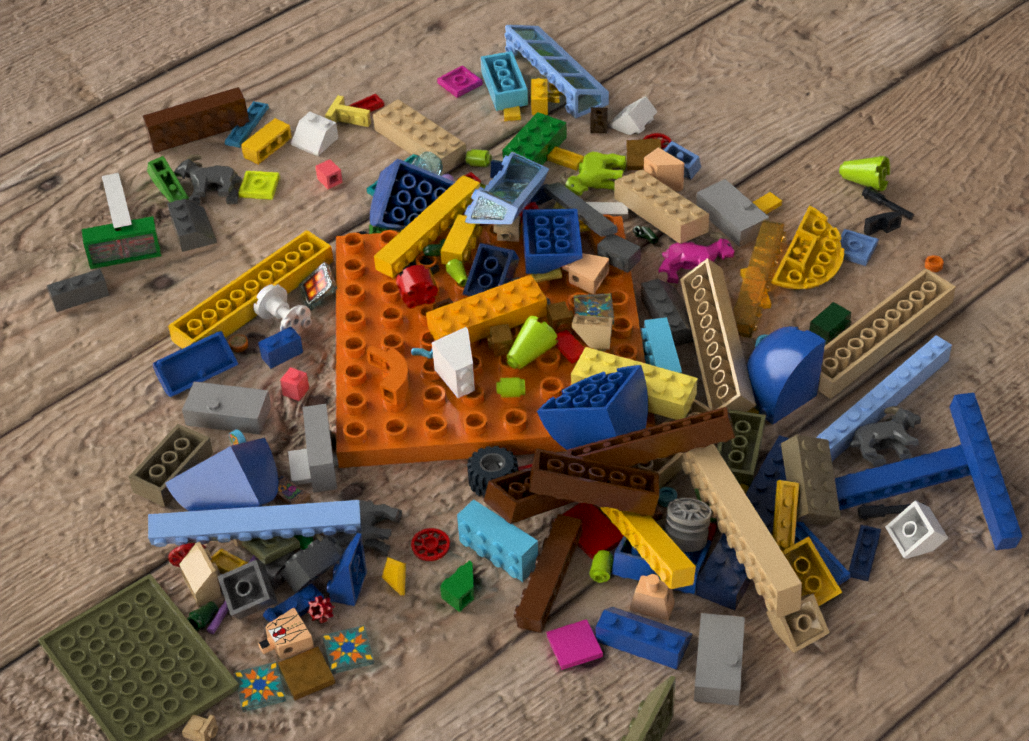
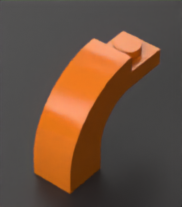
(397, 381)

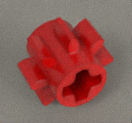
(320, 609)

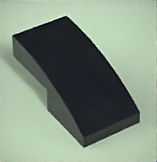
(885, 221)

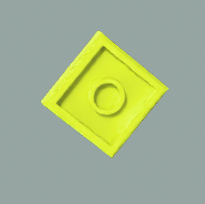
(259, 185)

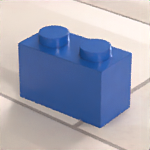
(280, 347)

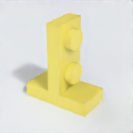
(348, 114)

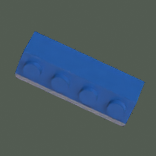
(642, 637)

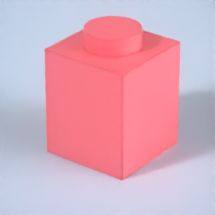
(329, 174)
(294, 384)

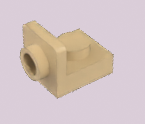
(200, 728)

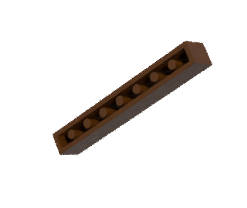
(661, 440)

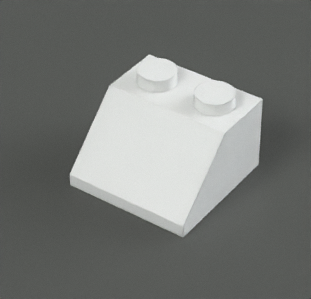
(634, 117)
(314, 134)
(916, 531)

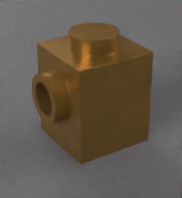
(559, 317)
(500, 339)

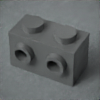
(620, 252)

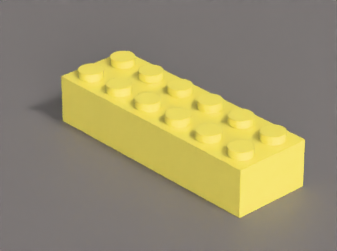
(668, 391)

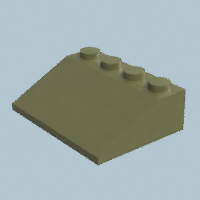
(654, 714)

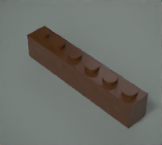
(548, 573)

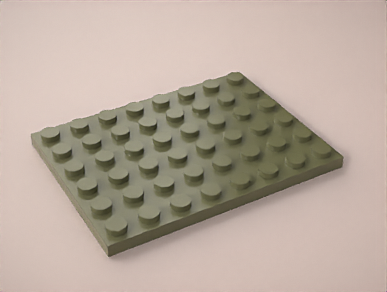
(138, 664)

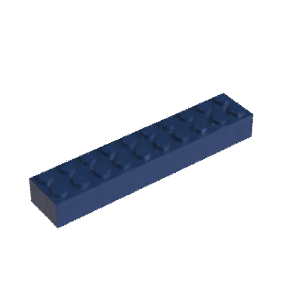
(723, 577)

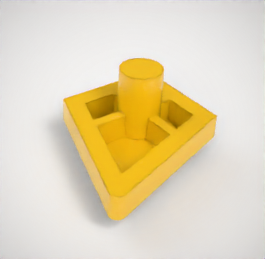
(395, 574)

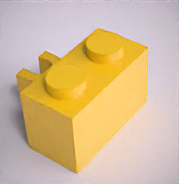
(541, 96)

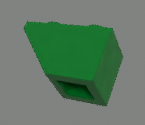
(459, 588)

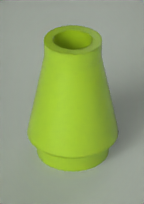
(456, 271)

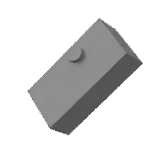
(731, 212)
(226, 407)
(319, 448)
(719, 659)

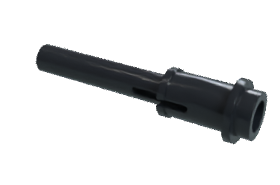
(880, 199)
(875, 511)

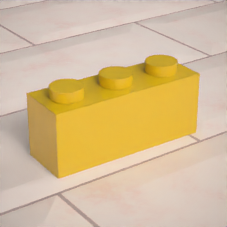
(266, 141)
(460, 240)

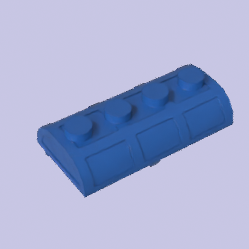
(194, 364)

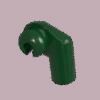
(646, 233)
(433, 249)

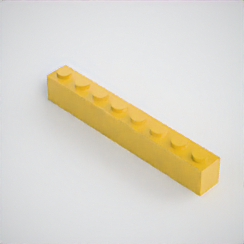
(425, 227)
(655, 547)

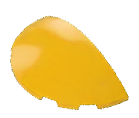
(812, 255)

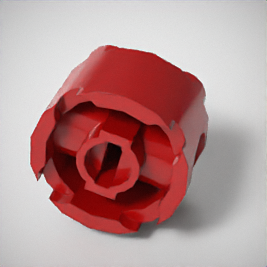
(417, 286)

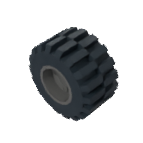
(489, 465)

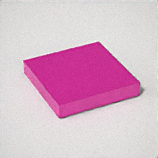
(459, 81)
(574, 644)

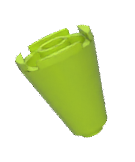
(867, 171)
(531, 343)

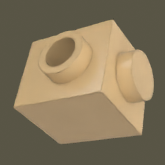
(508, 232)

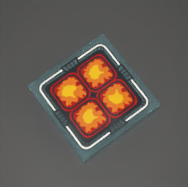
(318, 286)

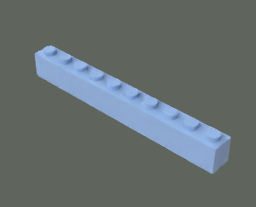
(887, 394)
(254, 522)

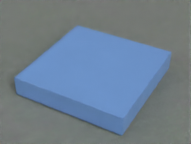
(857, 246)

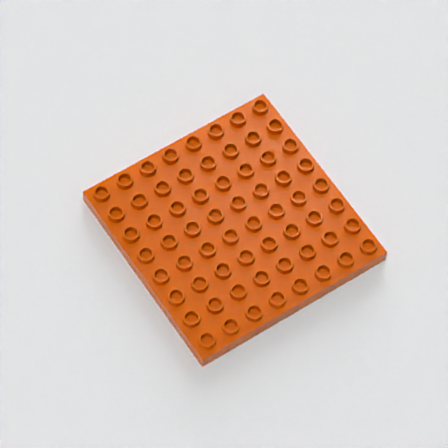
(430, 418)

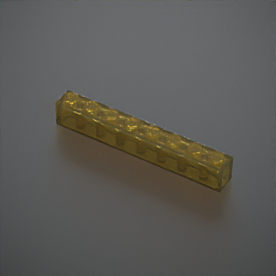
(758, 277)

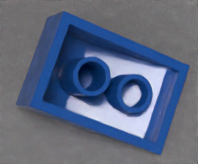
(348, 574)

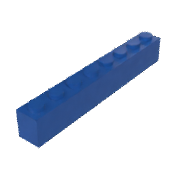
(985, 472)
(901, 477)

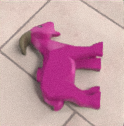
(690, 255)

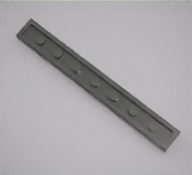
(586, 213)

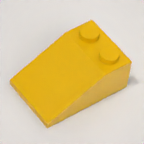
(812, 571)

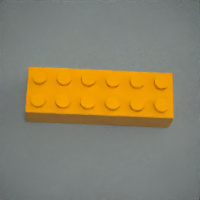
(497, 306)

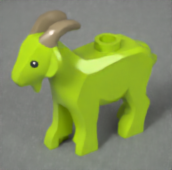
(595, 172)

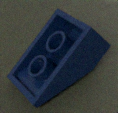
(490, 269)

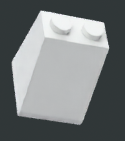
(454, 362)

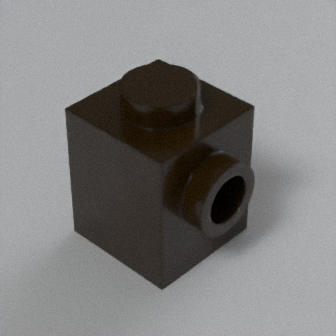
(598, 120)

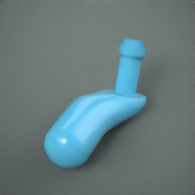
(422, 352)

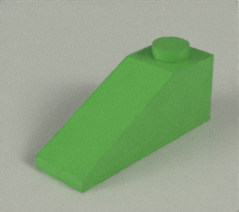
(166, 180)

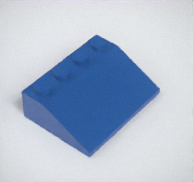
(550, 239)
(631, 565)

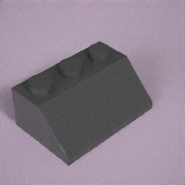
(190, 225)
(78, 290)

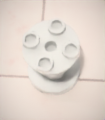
(273, 303)

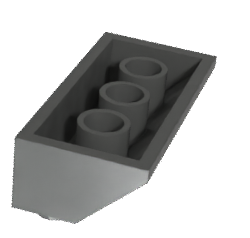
(664, 301)

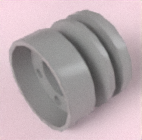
(688, 523)

